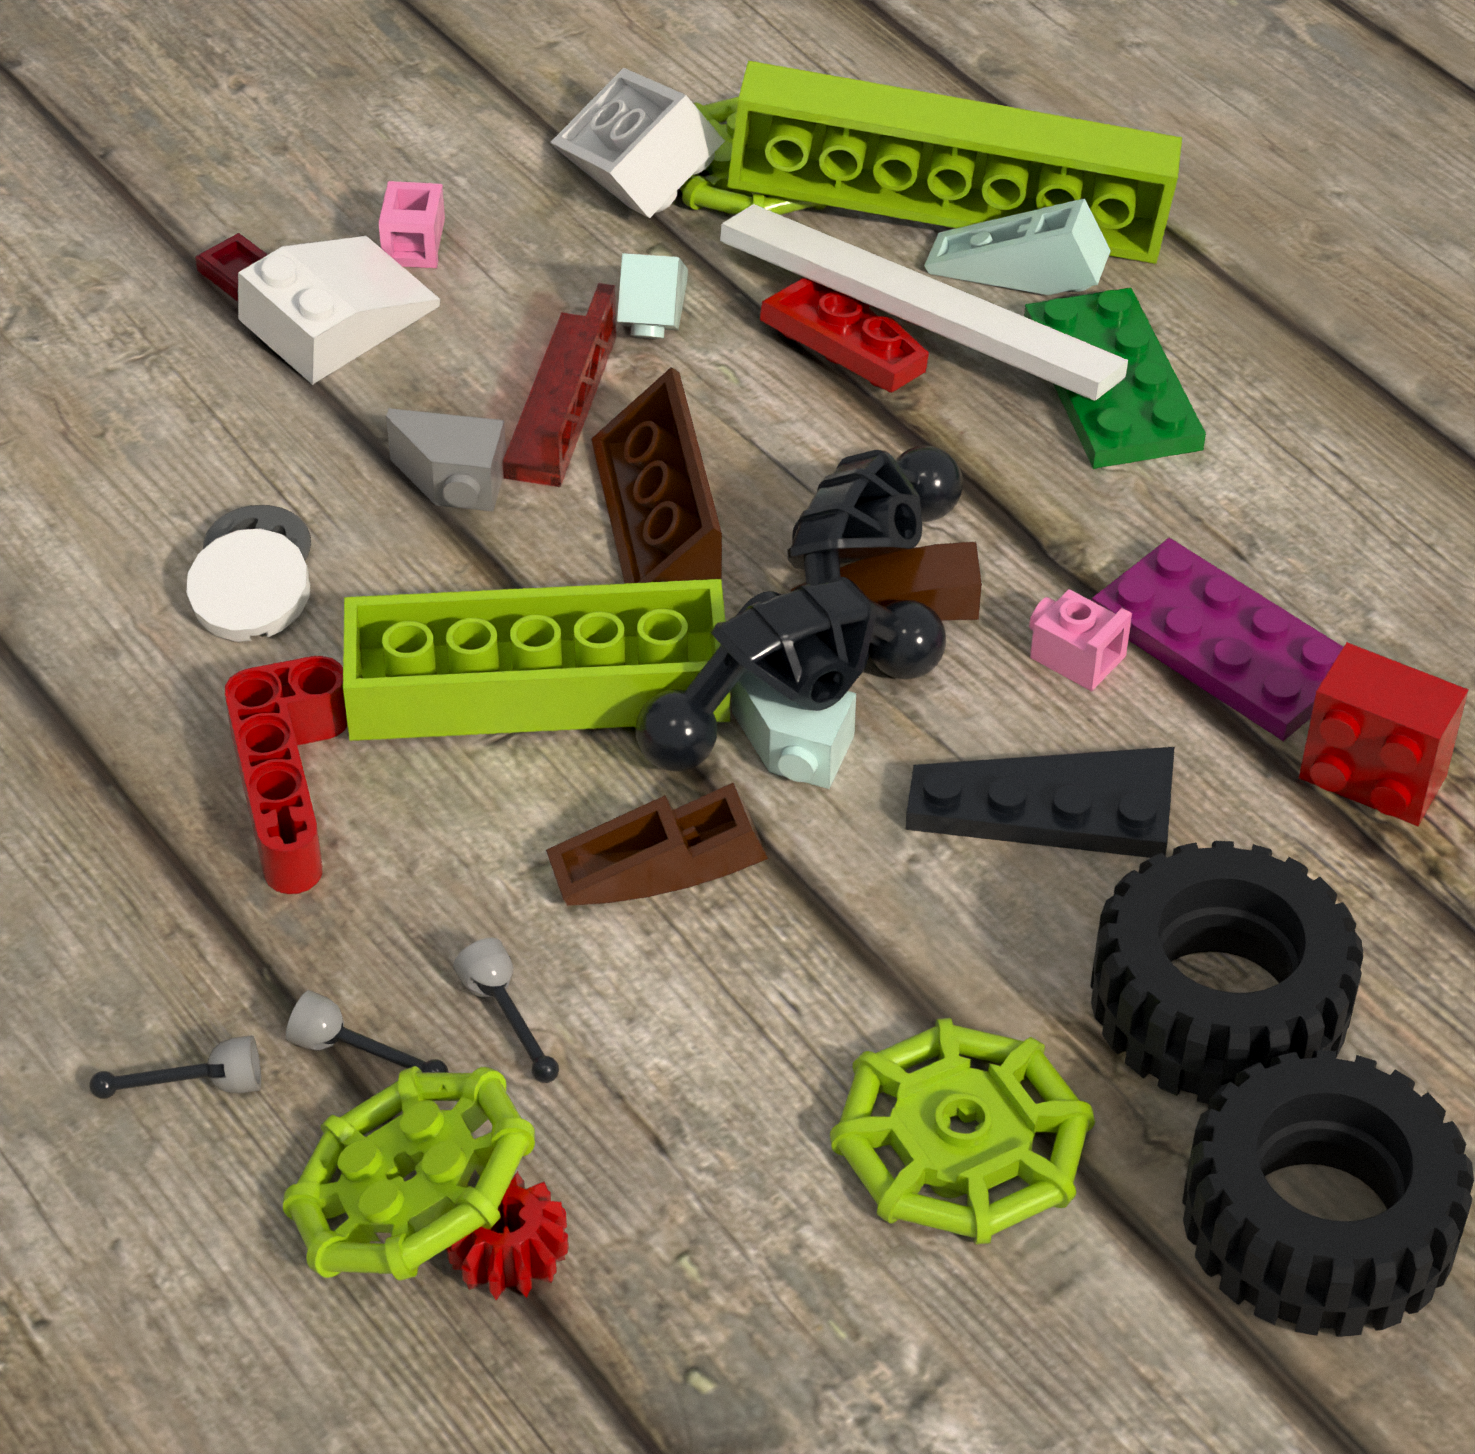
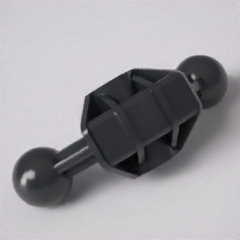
(873, 509)
(803, 646)

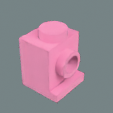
(412, 223)
(1079, 638)

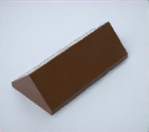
(659, 489)

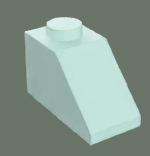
(651, 294)
(790, 737)

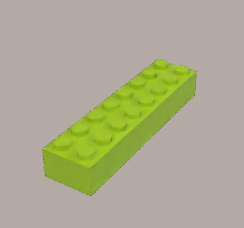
(946, 157)

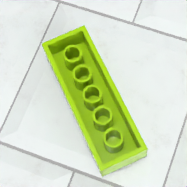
(523, 657)

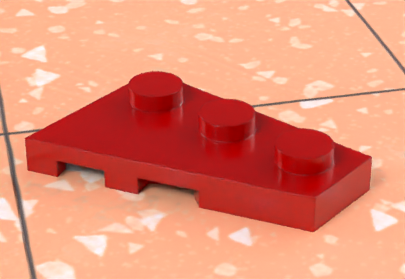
(846, 333)

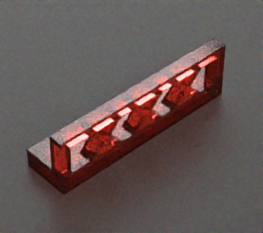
(563, 393)

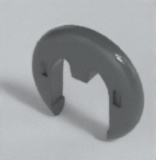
(262, 517)

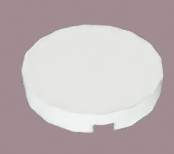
(248, 584)

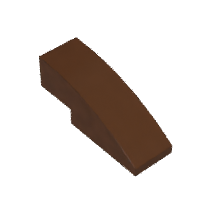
(935, 575)
(658, 850)

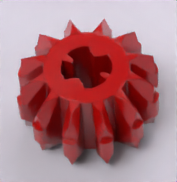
(518, 1246)

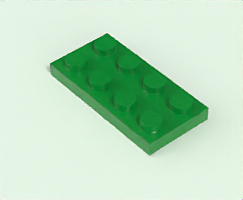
(1148, 409)

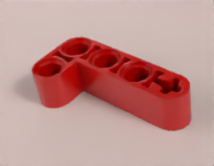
(269, 716)

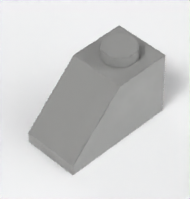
(449, 456)

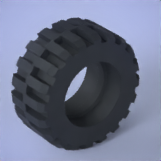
(1230, 905)
(1313, 1266)

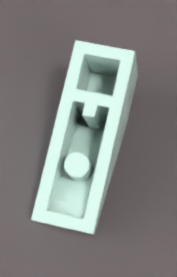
(1028, 251)

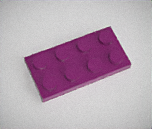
(1223, 636)

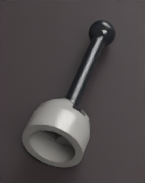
(486, 972)
(319, 1024)
(231, 1066)

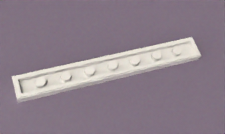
(925, 302)

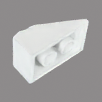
(640, 141)
(329, 302)

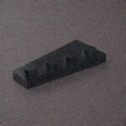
(1063, 801)

